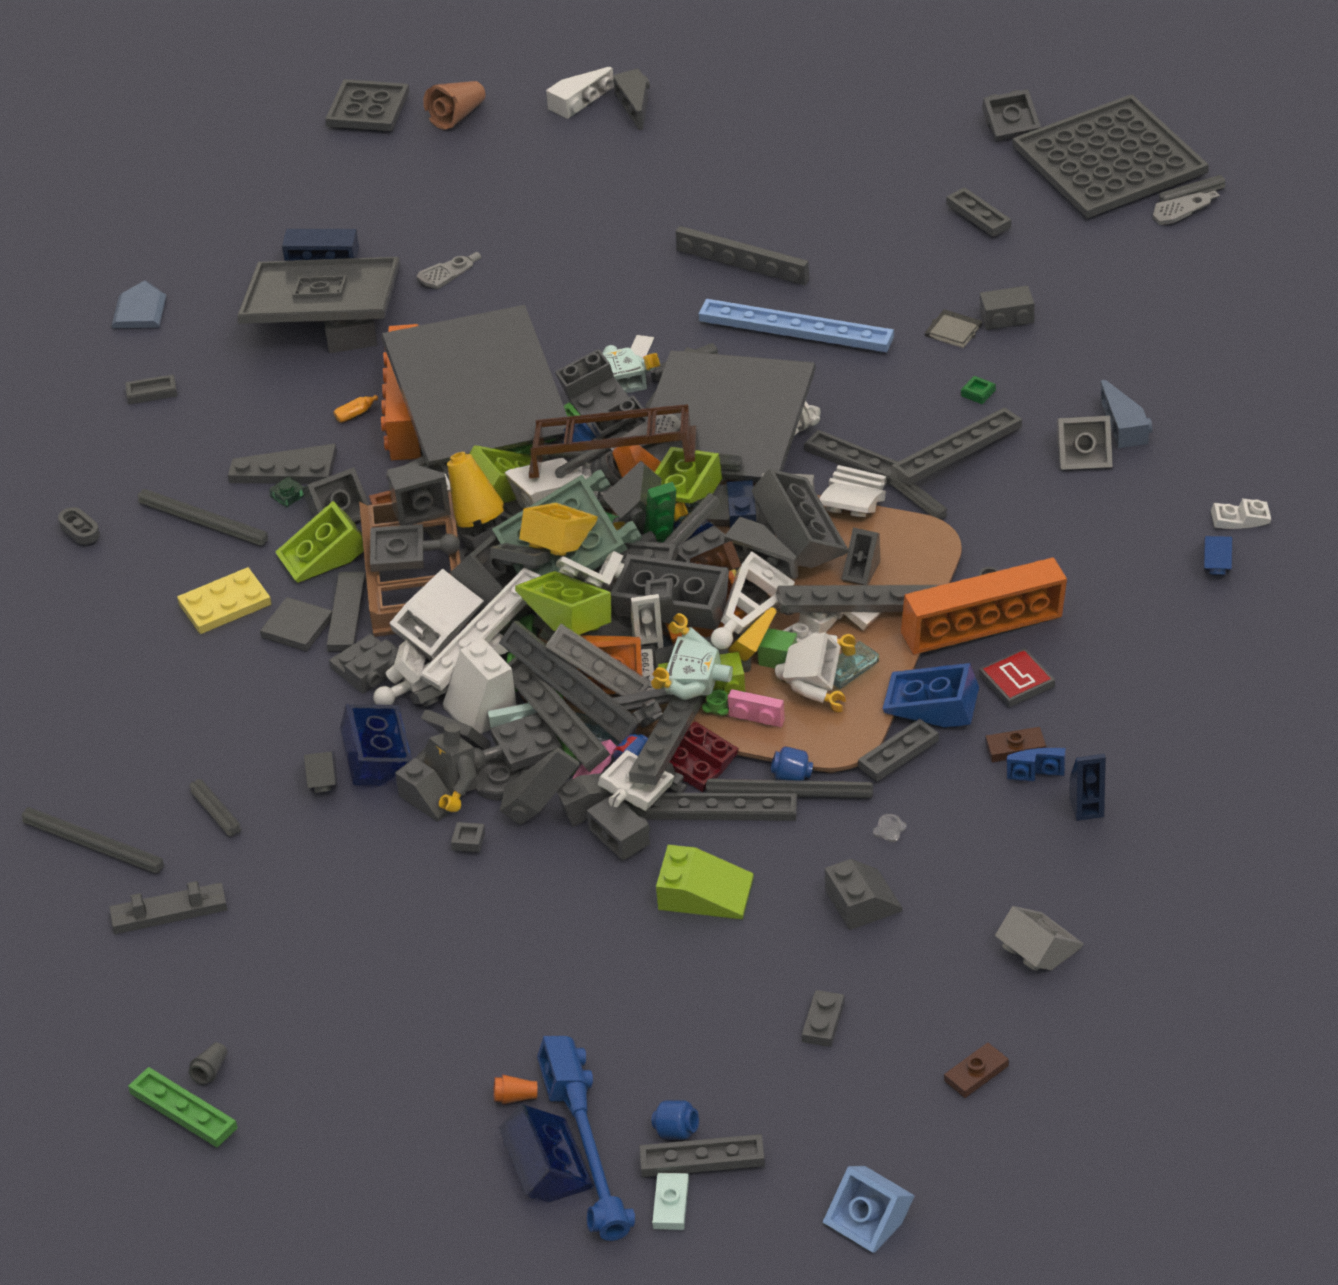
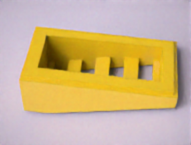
(750, 640)

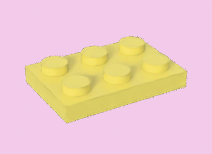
(224, 600)

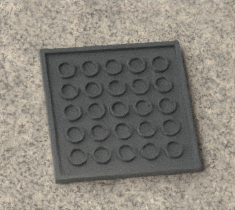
(1110, 155)

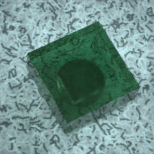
(287, 491)

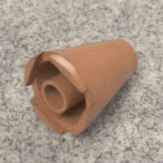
(452, 102)

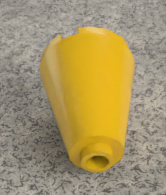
(471, 492)

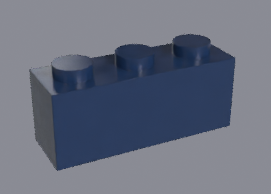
(320, 244)

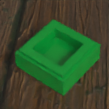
(978, 390)

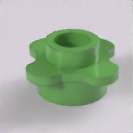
(716, 702)

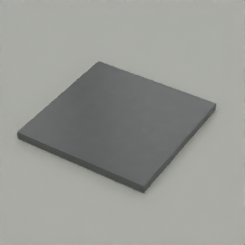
(319, 290)
(474, 383)
(737, 406)

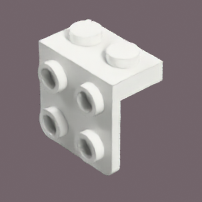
(609, 572)

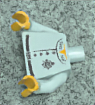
(629, 368)
(692, 665)

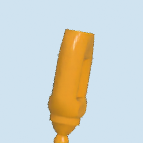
(354, 408)

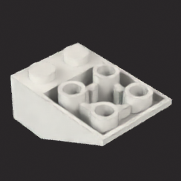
(436, 614)

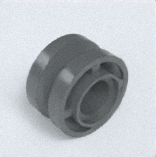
(608, 466)

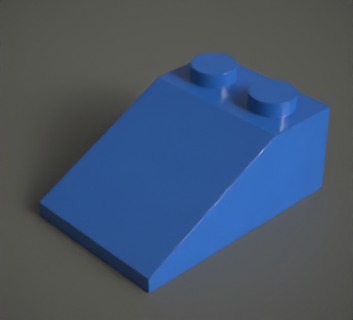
(934, 695)

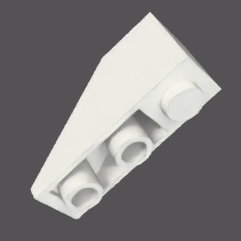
(577, 92)

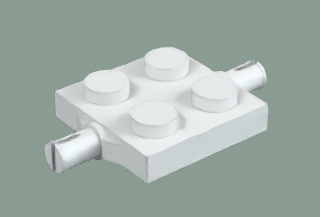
(617, 782)

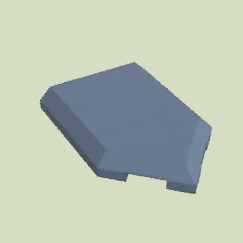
(139, 307)

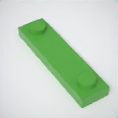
(183, 1107)

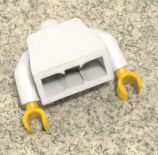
(813, 665)

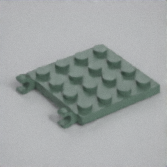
(600, 540)

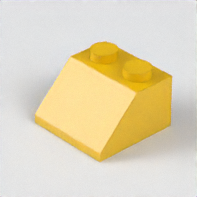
(555, 527)

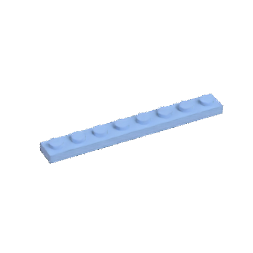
(796, 325)

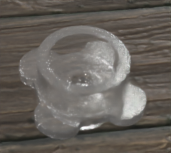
(889, 827)

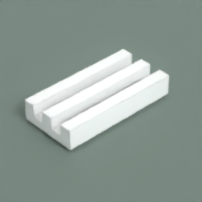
(858, 478)

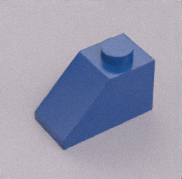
(1217, 554)

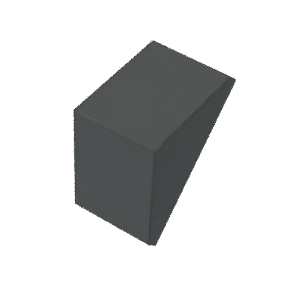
(862, 556)

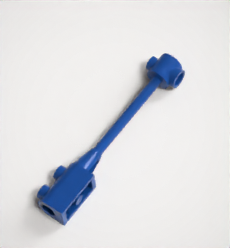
(568, 1082)

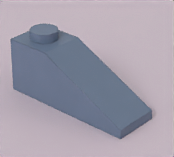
(1126, 417)

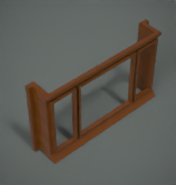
(686, 434)

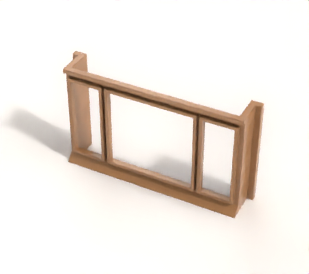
(383, 516)

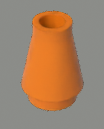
(513, 1089)

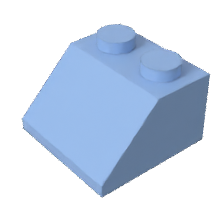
(867, 1207)

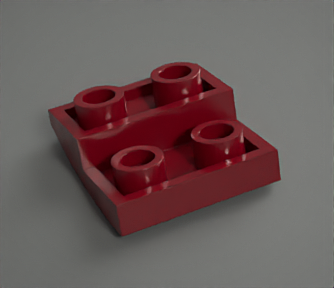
(702, 756)

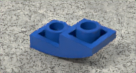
(1027, 763)

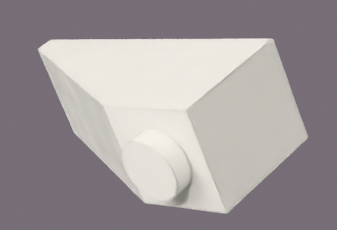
(647, 620)

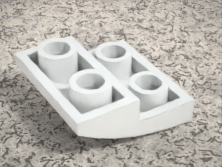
(851, 497)

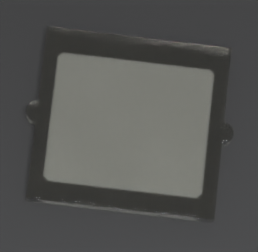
(953, 328)

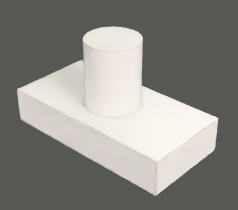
(407, 664)

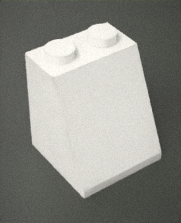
(534, 489)
(479, 685)

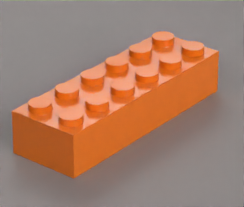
(401, 436)
(983, 605)

